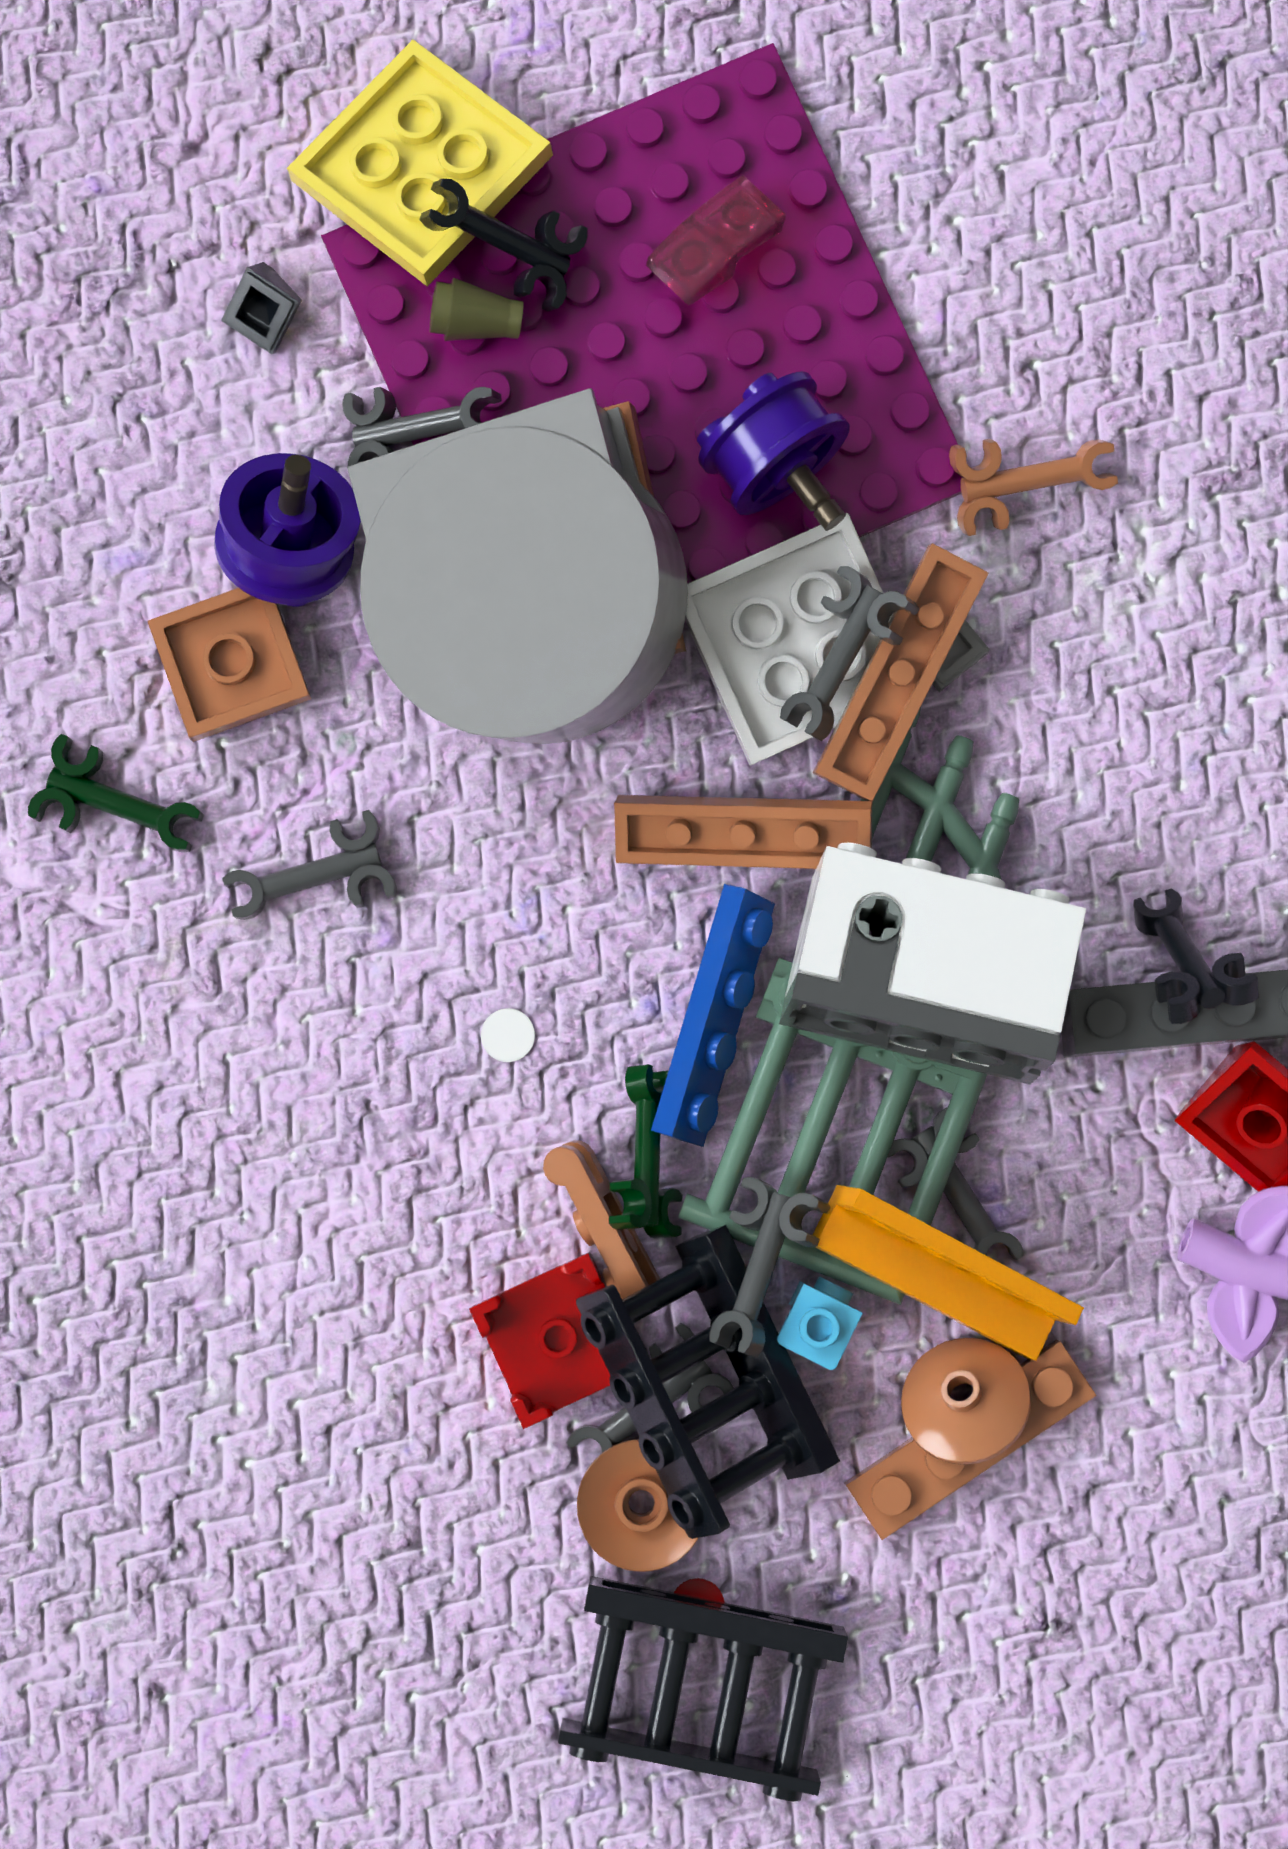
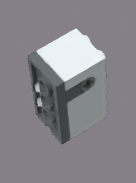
(949, 967)

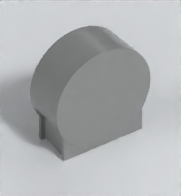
(521, 573)

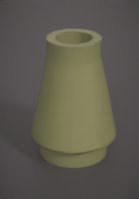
(473, 313)

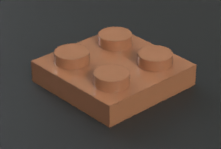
(228, 662)

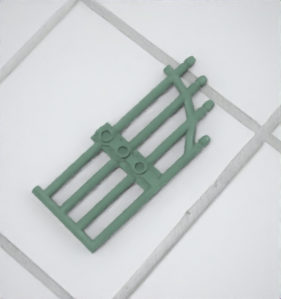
(965, 1085)

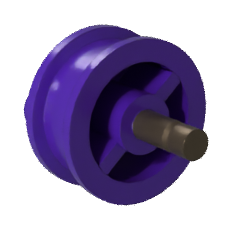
(776, 447)
(286, 528)

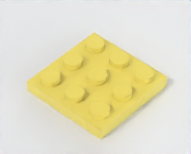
(402, 136)

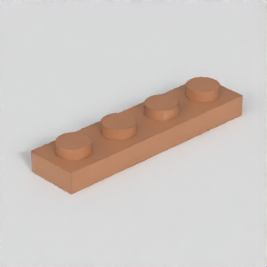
(900, 674)
(736, 830)
(913, 1481)

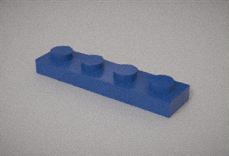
(714, 1015)

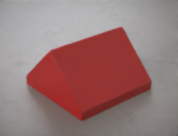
(1244, 1116)

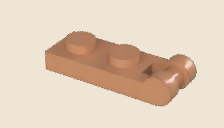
(589, 1188)

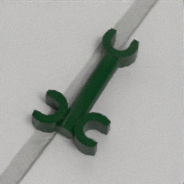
(71, 784)
(643, 1200)

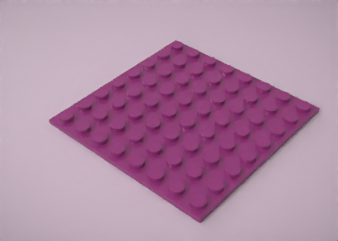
(791, 307)

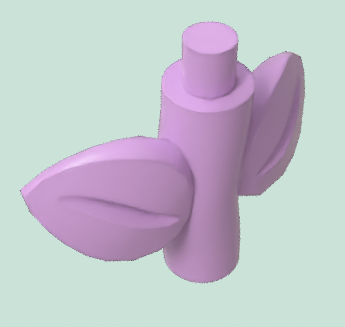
(1249, 1270)

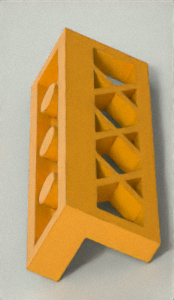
(941, 1272)

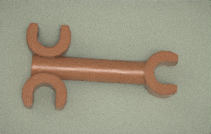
(985, 483)

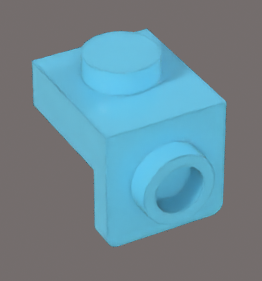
(819, 1322)

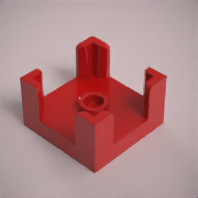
(541, 1340)

